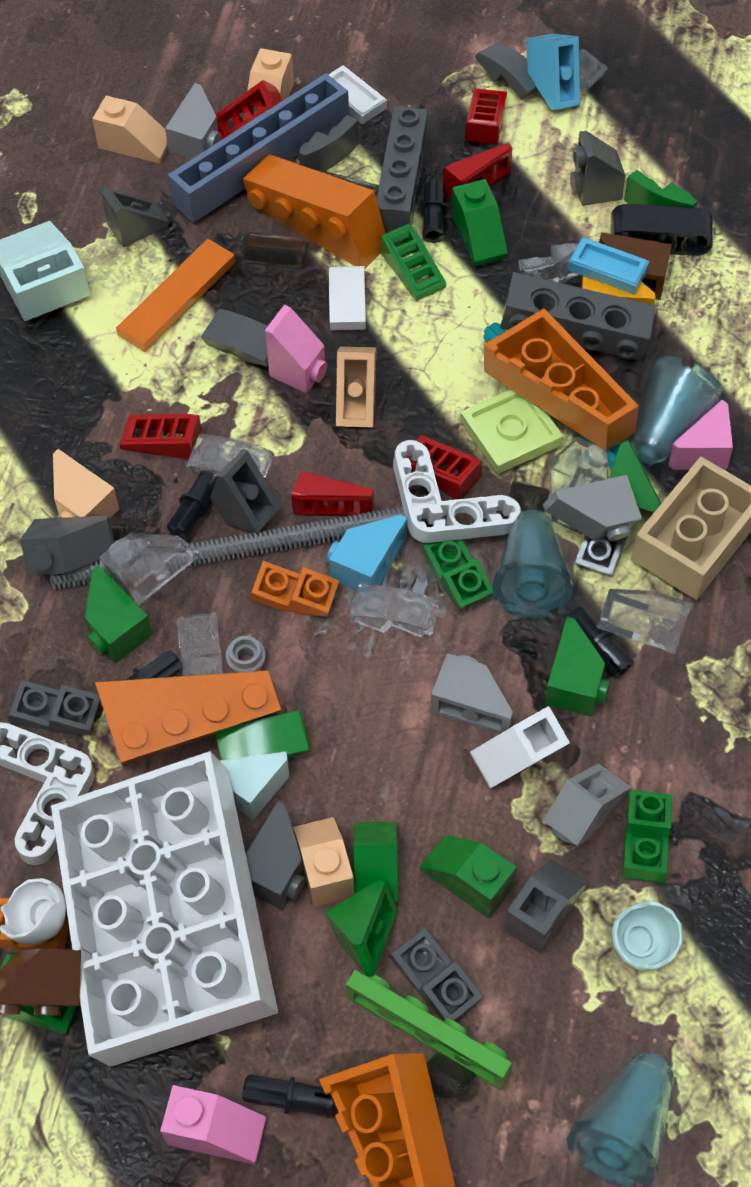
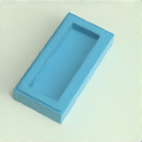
(608, 265)

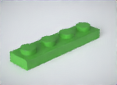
(444, 1036)

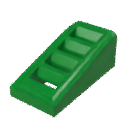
(404, 242)

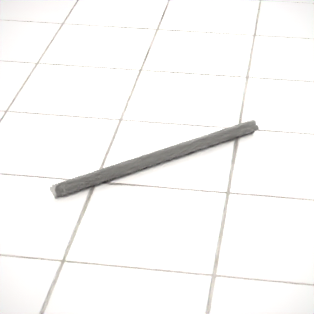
(258, 541)

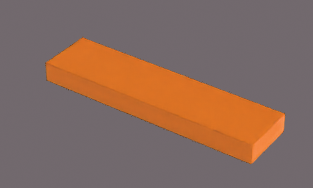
(176, 295)

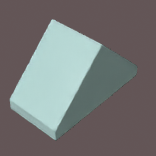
(256, 780)

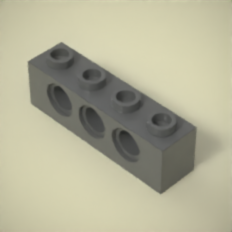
(402, 167)
(590, 317)

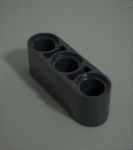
(684, 228)

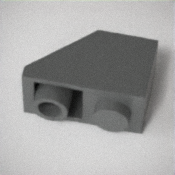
(597, 171)
(543, 904)

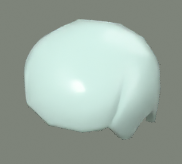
(647, 936)

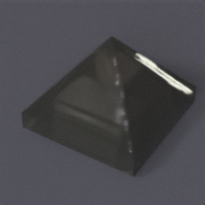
(529, 496)
(448, 1076)

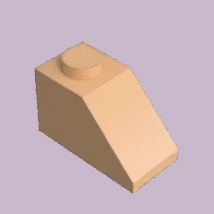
(275, 69)
(129, 130)
(355, 386)
(80, 491)
(324, 861)

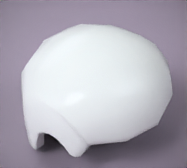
(34, 912)

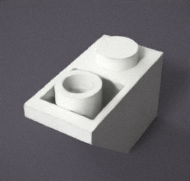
(519, 747)

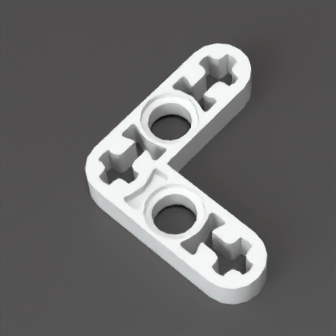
(433, 509)
(55, 785)

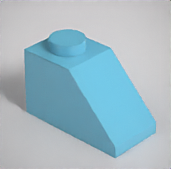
(555, 68)
(367, 551)

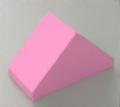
(706, 438)

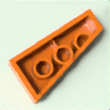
(319, 207)
(562, 379)
(176, 711)
(392, 1121)

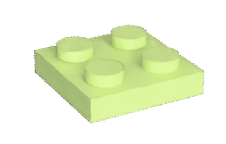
(510, 430)

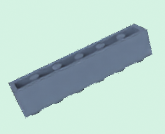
(280, 131)

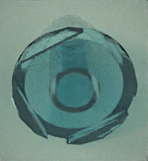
(671, 406)
(532, 568)
(626, 1123)

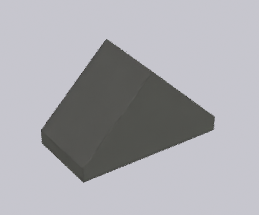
(131, 215)

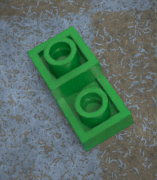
(647, 192)
(457, 572)
(265, 736)
(647, 836)

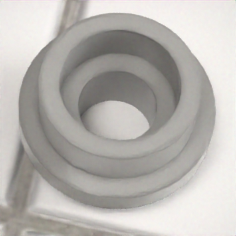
(242, 646)

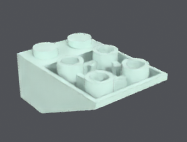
(41, 270)

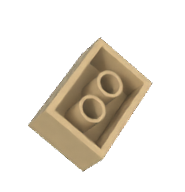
(695, 528)

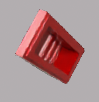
(261, 95)
(485, 116)
(478, 168)
(171, 446)
(468, 466)
(330, 497)

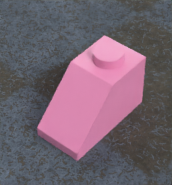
(294, 351)
(212, 1125)

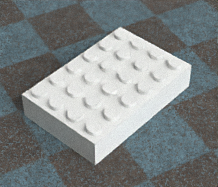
(161, 911)

